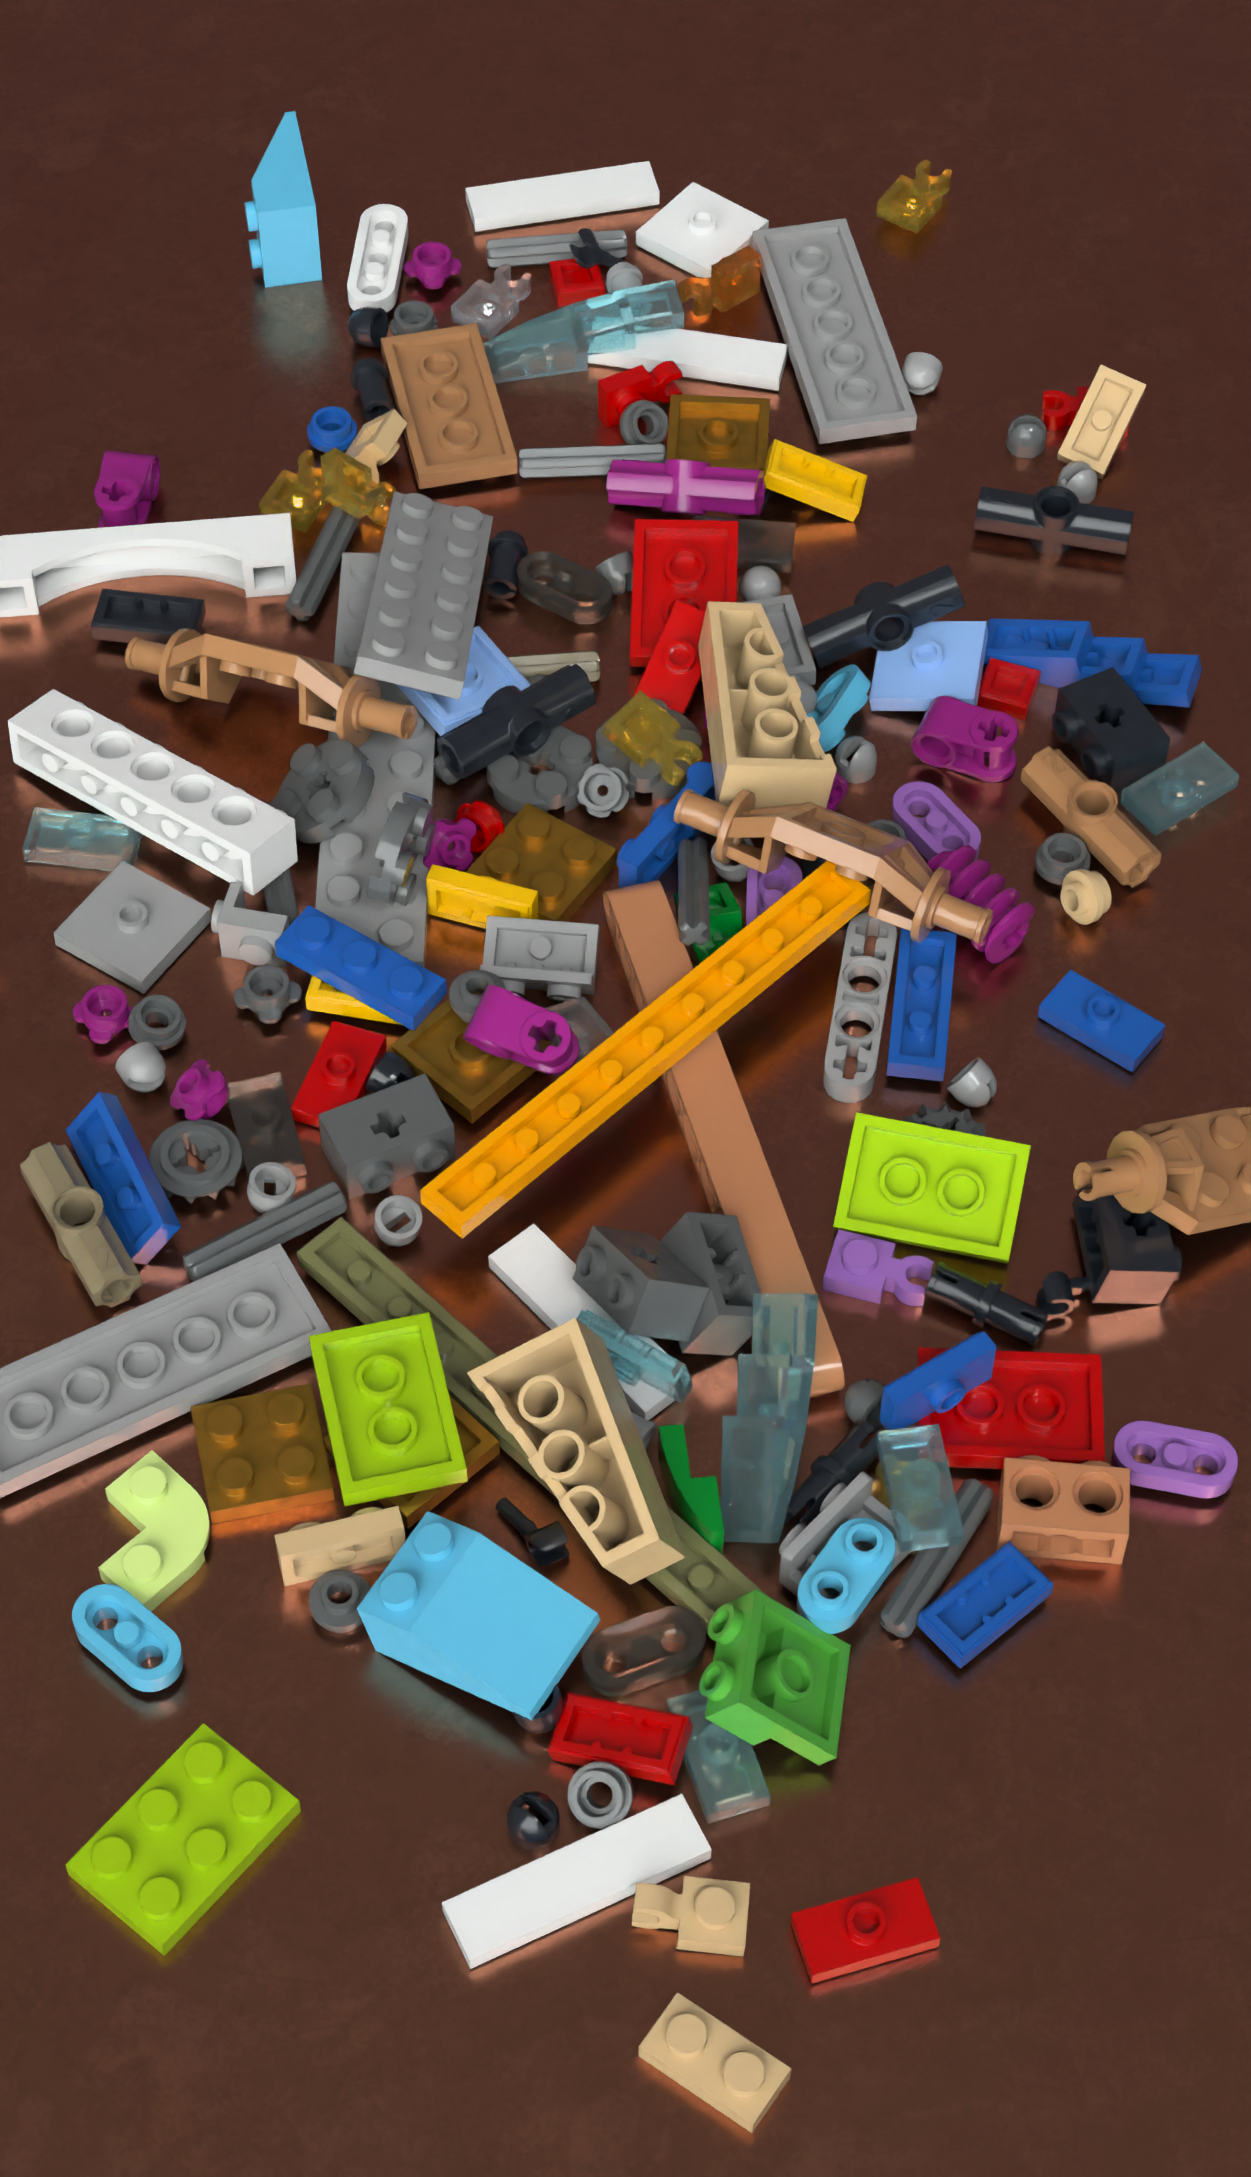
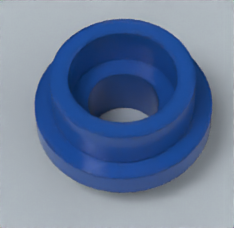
(331, 429)

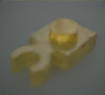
(914, 201)
(351, 488)
(296, 494)
(647, 734)

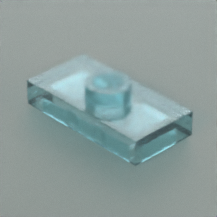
(1179, 788)
(79, 840)
(639, 1360)
(919, 1488)
(719, 1764)

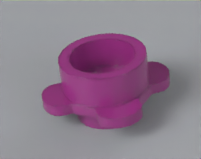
(432, 264)
(459, 854)
(99, 1002)
(200, 1091)

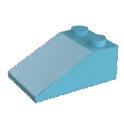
(284, 212)
(475, 1617)

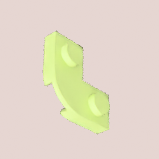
(171, 1535)

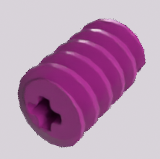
(971, 883)

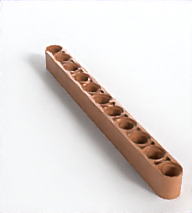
(715, 1115)

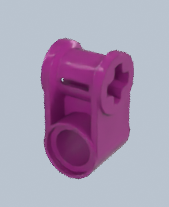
(126, 488)
(962, 736)
(514, 1029)

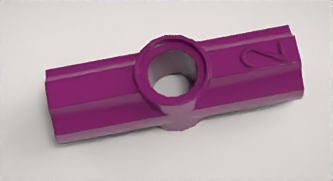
(686, 487)

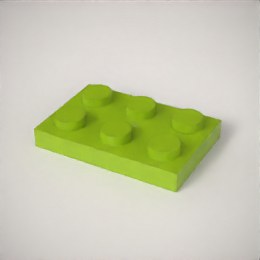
(932, 1187)
(387, 1409)
(183, 1838)

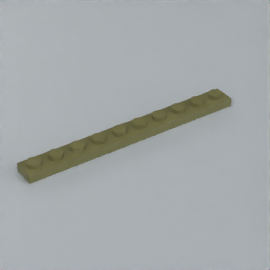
(381, 1291)

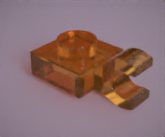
(731, 282)

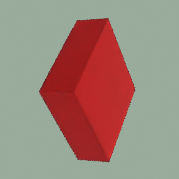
(574, 283)
(1008, 688)

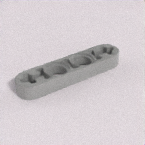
(861, 1006)

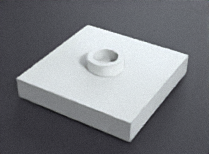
(699, 230)

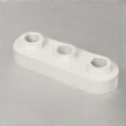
(378, 257)

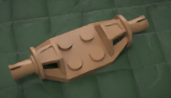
(323, 686)
(855, 847)
(1179, 1169)

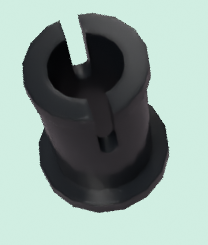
(370, 380)
(506, 553)

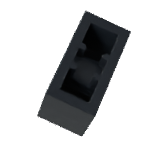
(1109, 730)
(1125, 1252)

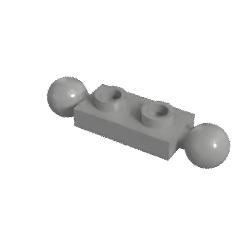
(763, 586)

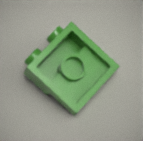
(775, 1677)

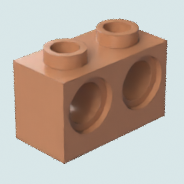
(1063, 1524)

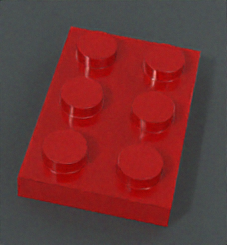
(682, 563)
(1028, 1407)

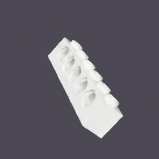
(153, 791)

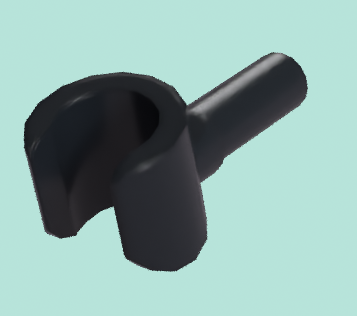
(592, 253)
(1059, 1291)
(544, 1544)

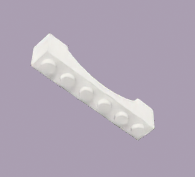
(237, 551)

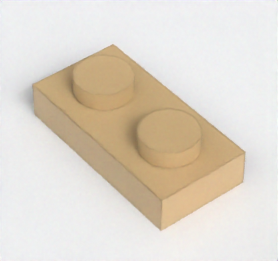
(1102, 420)
(344, 1544)
(714, 2062)

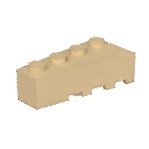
(756, 714)
(583, 1442)

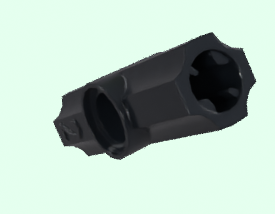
(1053, 520)
(884, 616)
(516, 721)

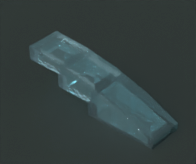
(598, 325)
(772, 1412)

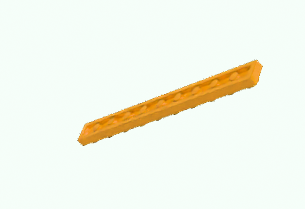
(642, 1050)

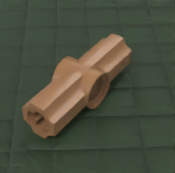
(1091, 813)

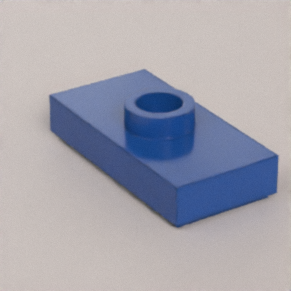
(1101, 1020)
(938, 1383)
(984, 1604)

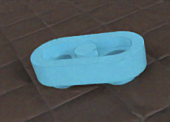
(836, 703)
(848, 1571)
(131, 1641)

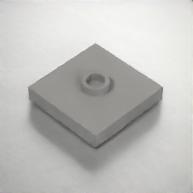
(132, 926)

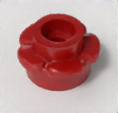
(487, 823)

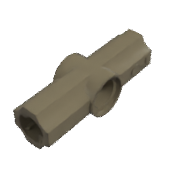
(91, 1247)

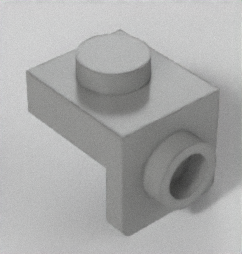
(247, 932)

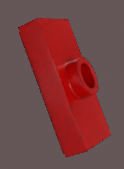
(675, 663)
(338, 1071)
(635, 1738)
(864, 1930)

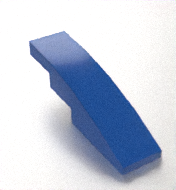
(1070, 653)

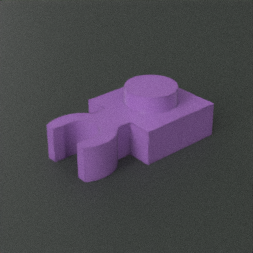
(867, 1267)

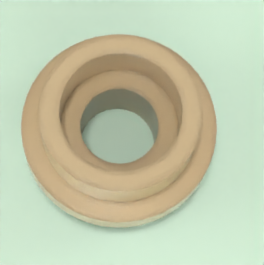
(1085, 895)

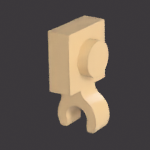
(377, 441)
(707, 1913)

